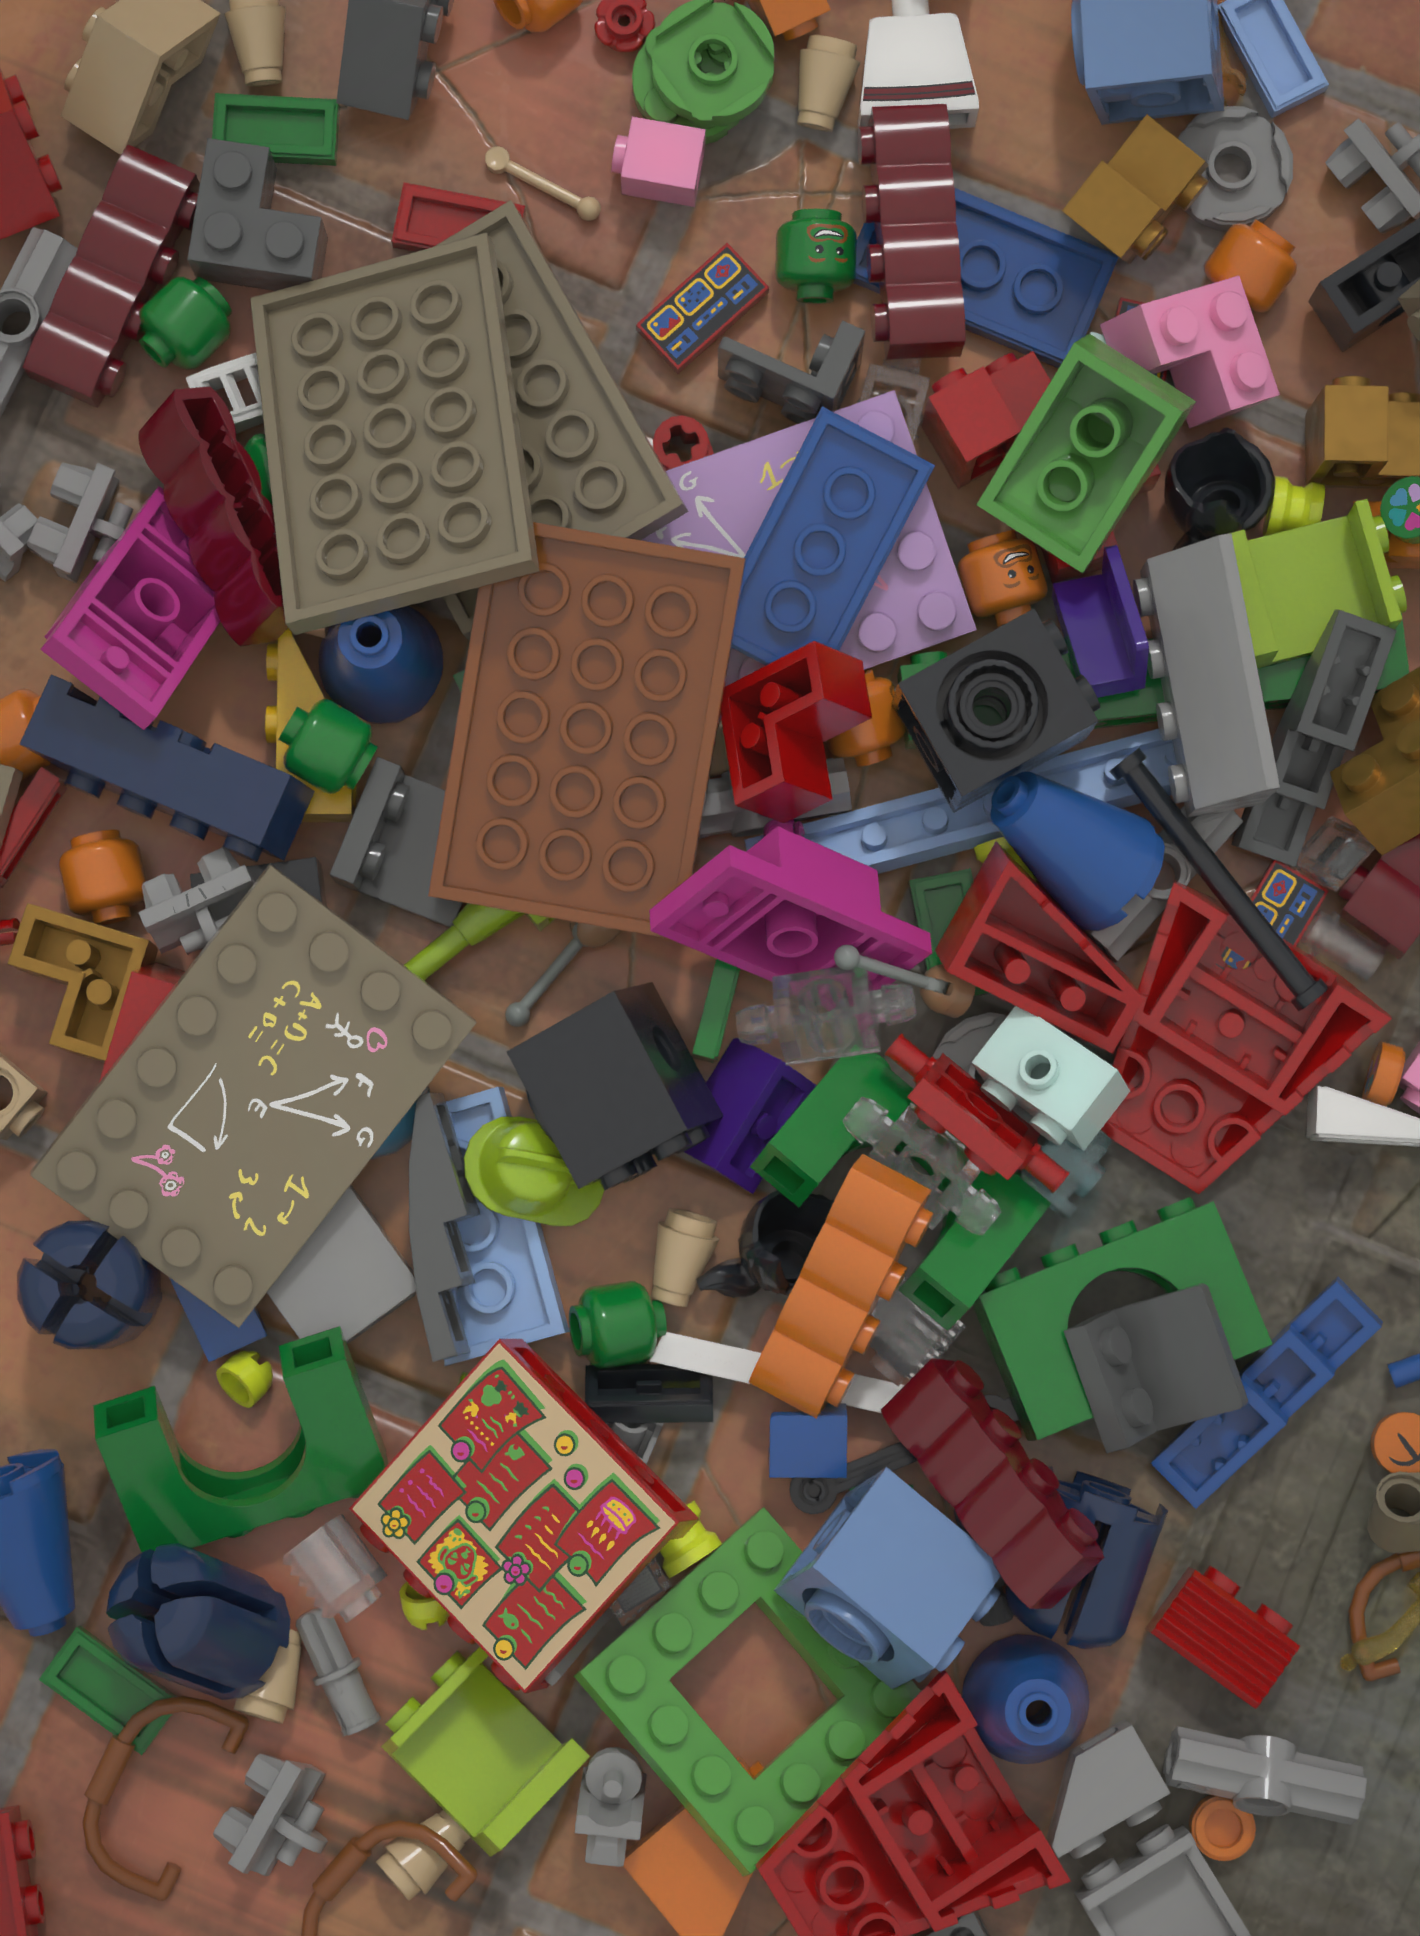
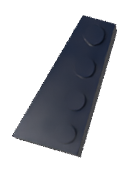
(167, 772)

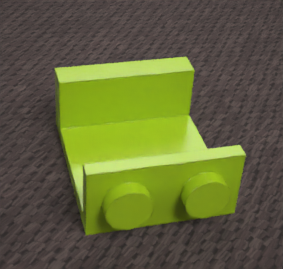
(1306, 573)
(480, 1752)

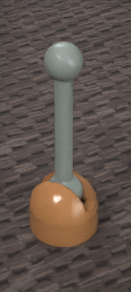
(585, 935)
(938, 988)

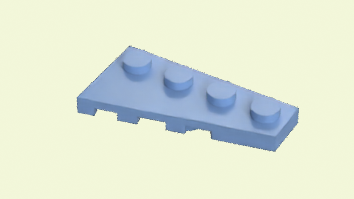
(508, 1257)

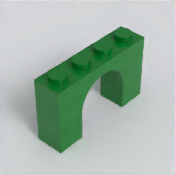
(816, 1139)
(1029, 1314)
(186, 1503)

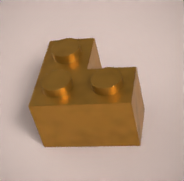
(1138, 190)
(1361, 435)
(1383, 783)
(92, 964)

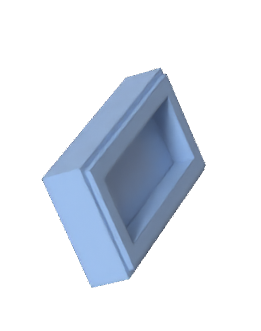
(1272, 53)

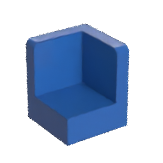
(807, 1445)

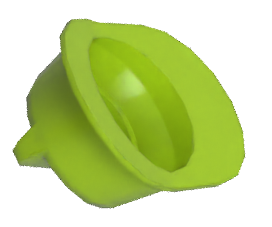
(523, 1175)

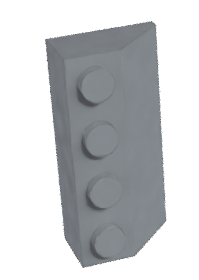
(1207, 678)

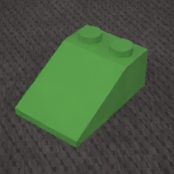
(1085, 451)

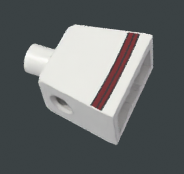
(918, 62)

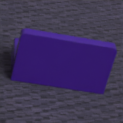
(1103, 628)
(756, 1100)

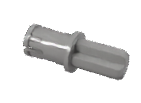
(337, 1672)

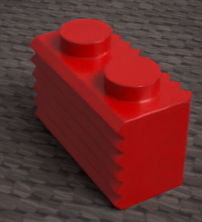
(1223, 1635)

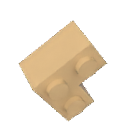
(131, 63)

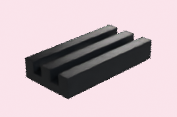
(649, 1394)

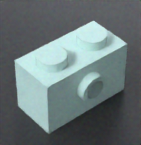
(1049, 1078)

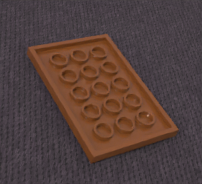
(587, 729)

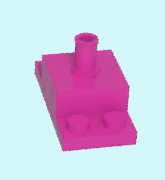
(137, 617)
(787, 909)

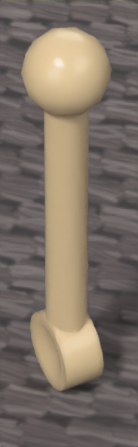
(499, 161)

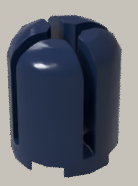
(53, 1290)
(1110, 1590)
(197, 1621)

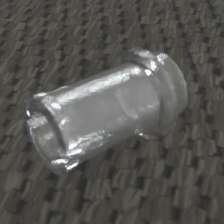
(1342, 945)

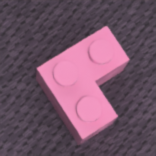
(1206, 344)

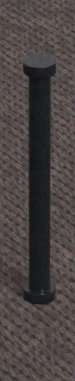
(1219, 880)

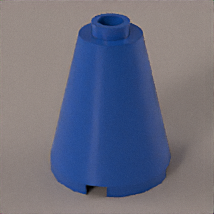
(382, 664)
(1078, 847)
(35, 1543)
(1010, 1678)

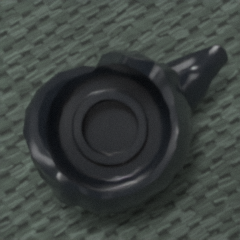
(1216, 468)
(771, 1247)

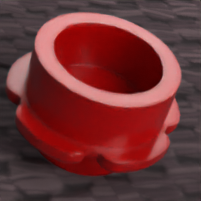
(619, 37)

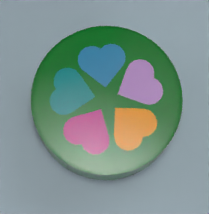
(1402, 509)

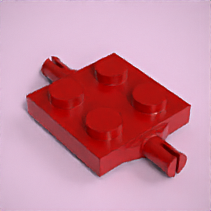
(954, 1102)

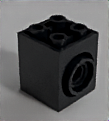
(1021, 677)
(616, 1087)

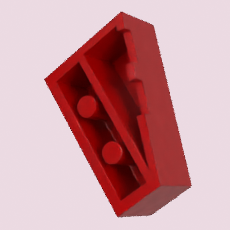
(1034, 956)

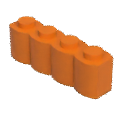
(840, 1286)

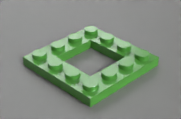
(635, 1693)

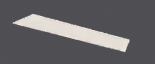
(739, 1364)

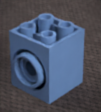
(1148, 57)
(891, 1581)

